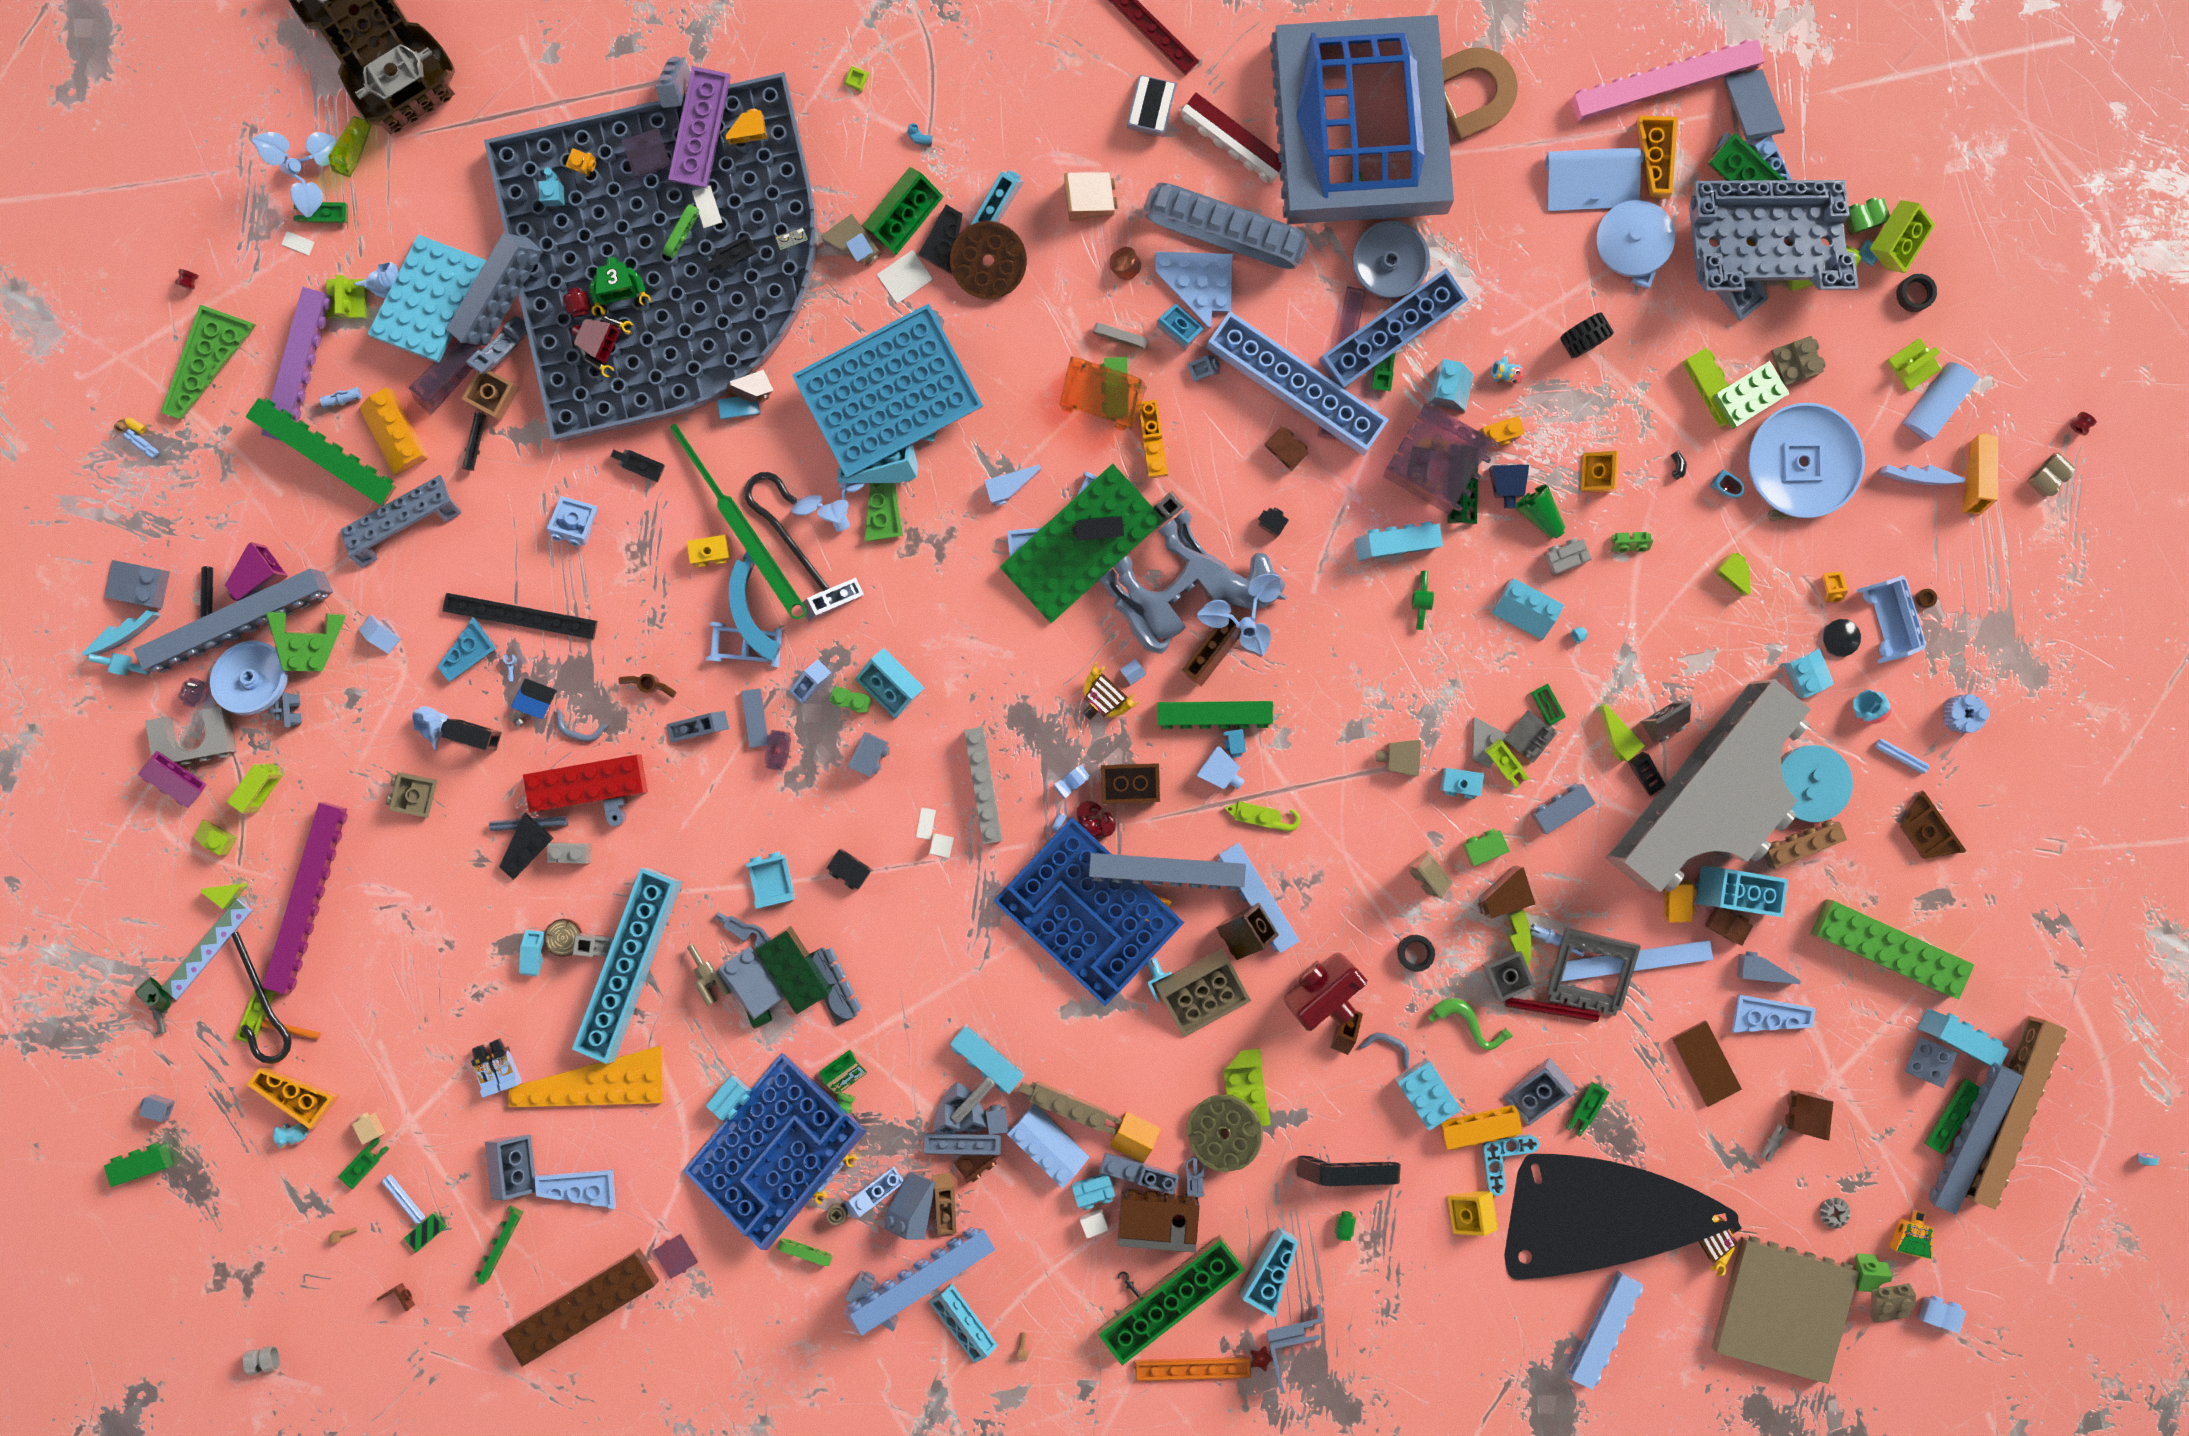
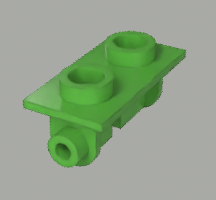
(1622, 543)

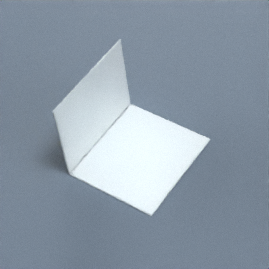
(941, 845)

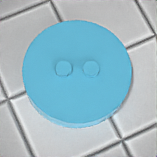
(1818, 781)

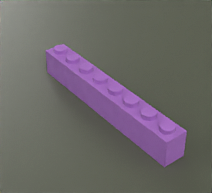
(300, 352)

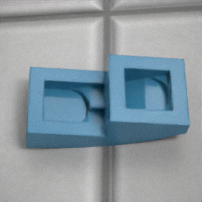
(737, 407)

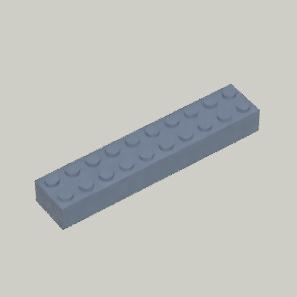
(232, 621)

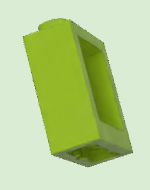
(255, 787)

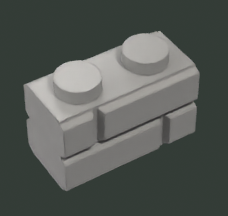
(1568, 556)
(569, 852)

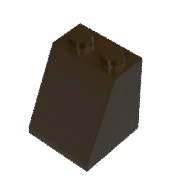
(1247, 931)

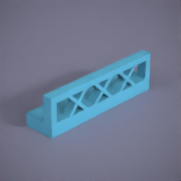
(965, 1322)

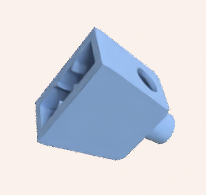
(1221, 770)

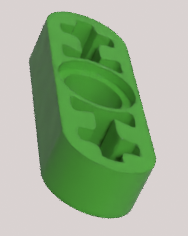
(681, 231)
(805, 1252)

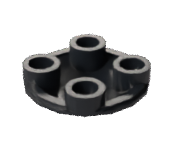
(1841, 637)

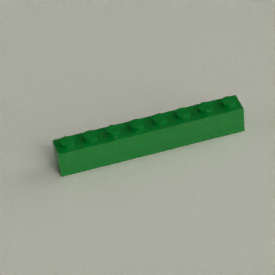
(320, 451)

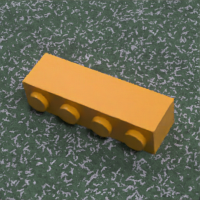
(1481, 1127)

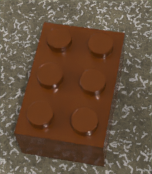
(1130, 783)

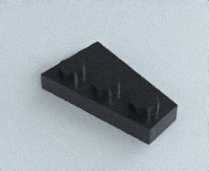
(941, 239)

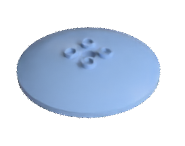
(1832, 454)

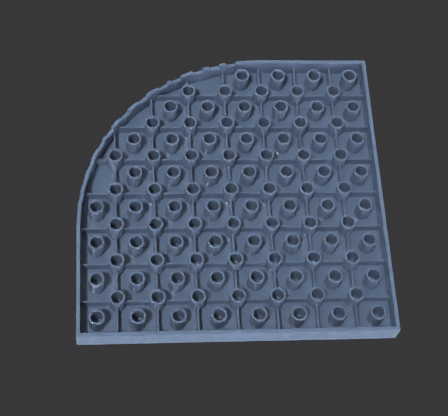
(699, 323)

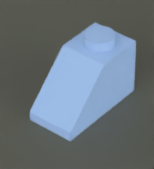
(810, 681)

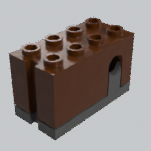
(1149, 1222)

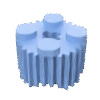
(1967, 705)

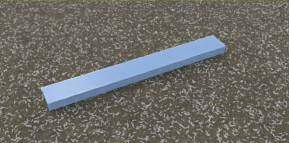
(1646, 959)

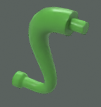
(1460, 1007)

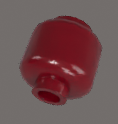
(576, 302)

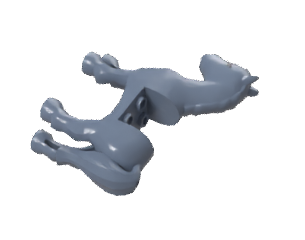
(1149, 611)

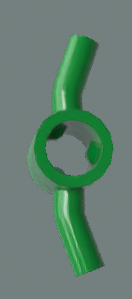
(1422, 600)

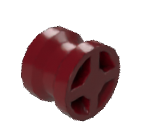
(186, 279)
(2083, 423)

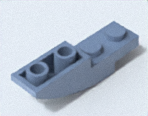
(1139, 1172)

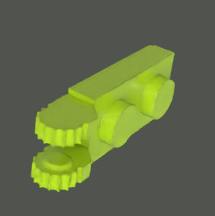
(1506, 762)

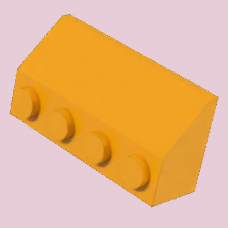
(392, 430)

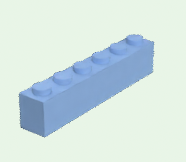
(1255, 892)
(1605, 1330)

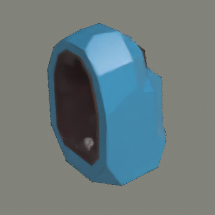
(1727, 485)

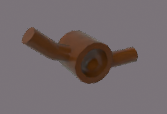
(640, 683)

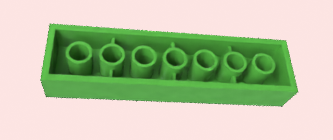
(1892, 949)

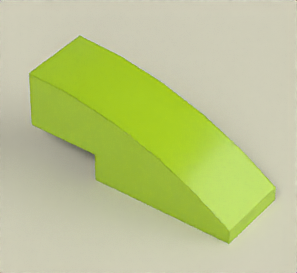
(1520, 937)

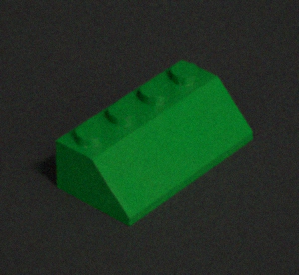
(903, 210)

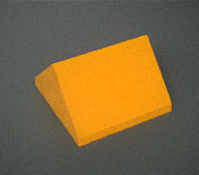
(1599, 471)
(1135, 1137)

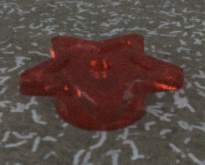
(1256, 1358)

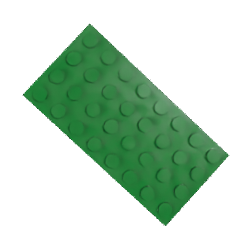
(1057, 568)

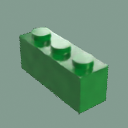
(138, 1164)

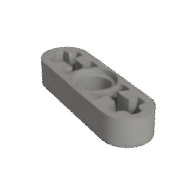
(1120, 335)

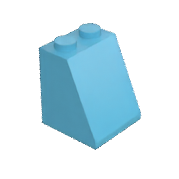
(1451, 385)

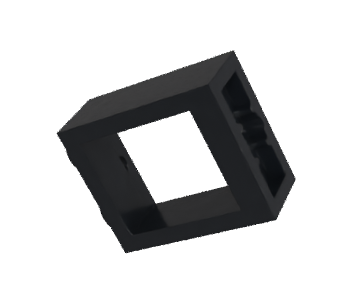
(1098, 528)
(470, 734)

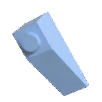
(1007, 485)

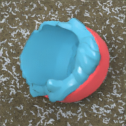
(1872, 707)

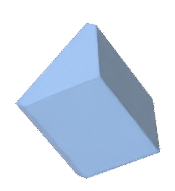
(1133, 671)

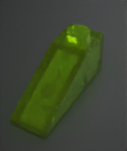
(349, 147)

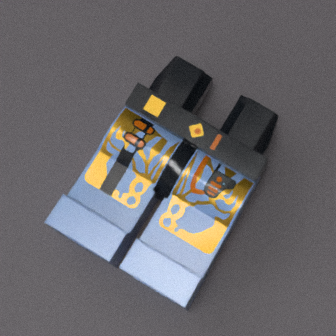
(495, 1069)

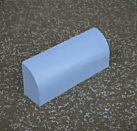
(1940, 400)

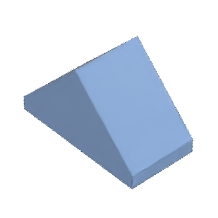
(379, 634)

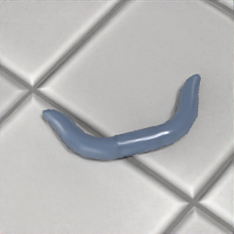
(575, 735)
(1392, 1040)

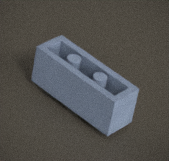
(673, 82)
(1562, 808)

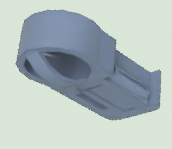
(1194, 1179)

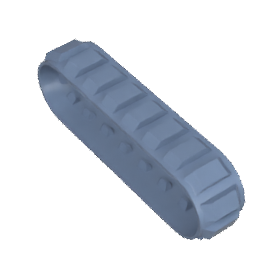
(1226, 225)

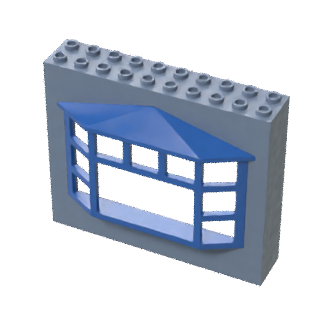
(1304, 125)

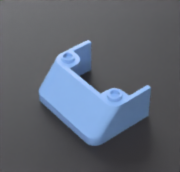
(1896, 618)

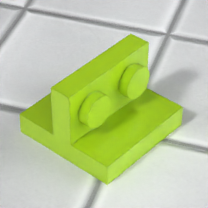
(347, 299)
(1914, 364)

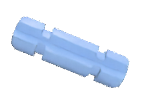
(140, 444)

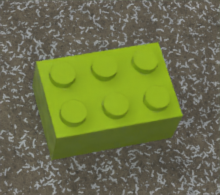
(1902, 236)

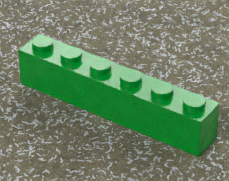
(1215, 713)

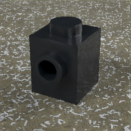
(1273, 521)

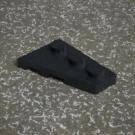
(525, 846)

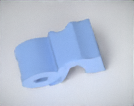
(1071, 781)

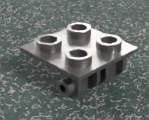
(1530, 736)

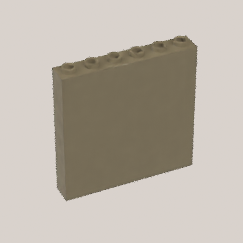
(1785, 1309)

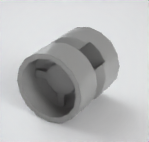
(262, 1360)

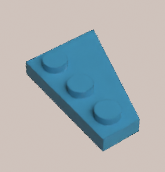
(467, 651)

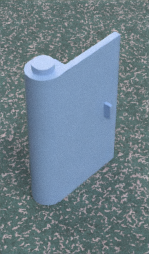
(1593, 178)

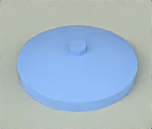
(1635, 238)
(248, 678)

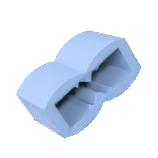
(1942, 1314)

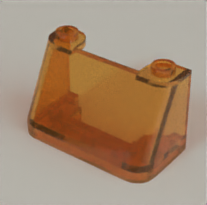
(1102, 392)

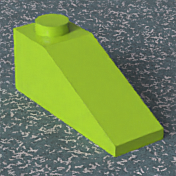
(1620, 737)

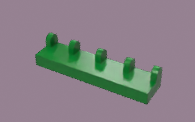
(500, 1245)

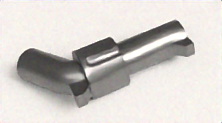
(159, 1020)

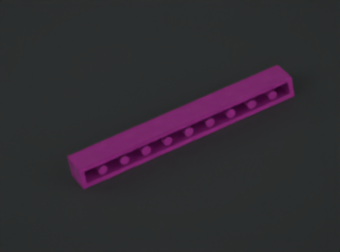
(305, 898)

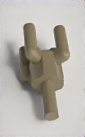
(707, 977)

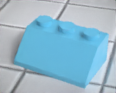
(1527, 608)
(889, 683)

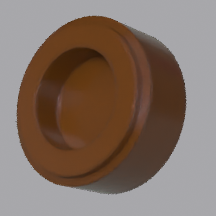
(1926, 598)

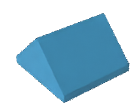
(1179, 326)

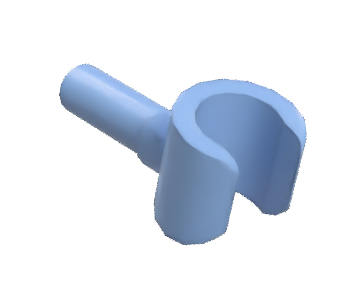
(510, 666)

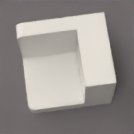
(1094, 1223)

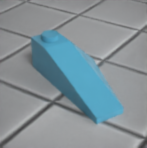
(893, 469)

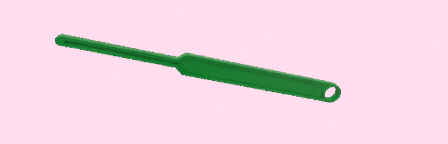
(746, 535)

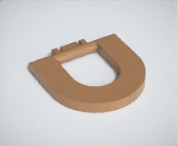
(1506, 89)

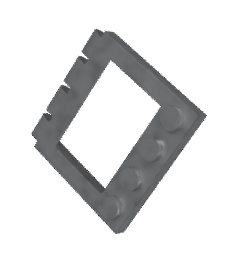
(1600, 945)

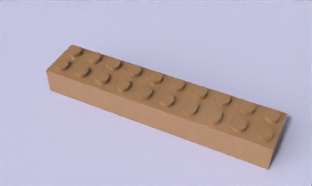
(2034, 1060)

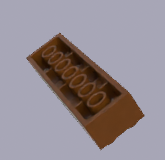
(580, 1307)

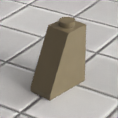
(845, 231)

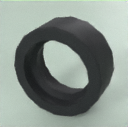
(1930, 287)
(1430, 953)

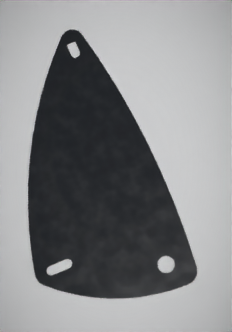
(1601, 1216)

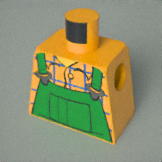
(1913, 1237)

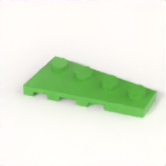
(883, 513)

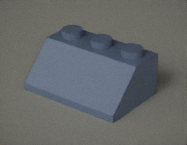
(510, 1167)

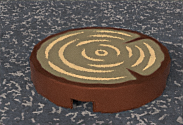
(560, 937)

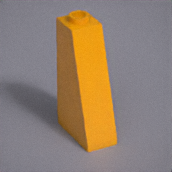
(1982, 474)

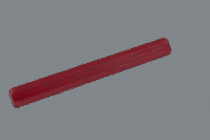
(1552, 1009)

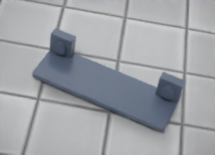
(395, 517)

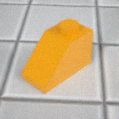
(747, 128)

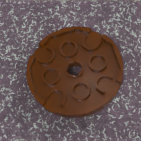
(988, 239)

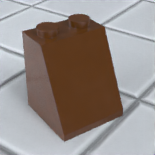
(1507, 894)

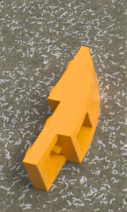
(1152, 439)

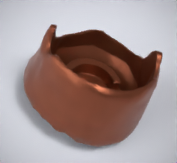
(1125, 263)

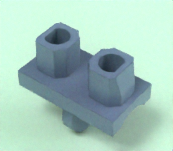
(289, 719)

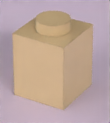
(368, 1127)

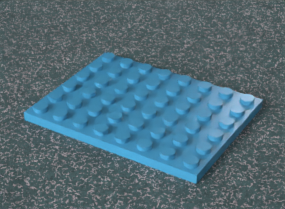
(887, 390)

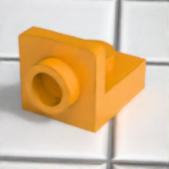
(581, 162)
(1834, 586)

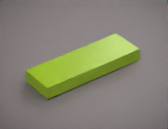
(254, 1015)

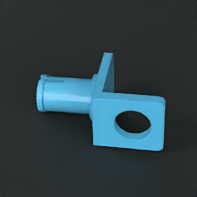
(1157, 975)

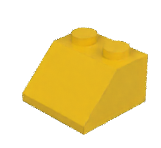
(1472, 1213)

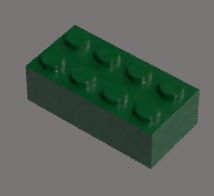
(793, 970)

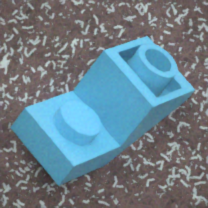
(530, 953)

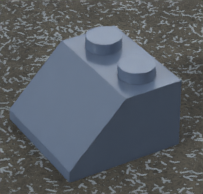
(868, 754)

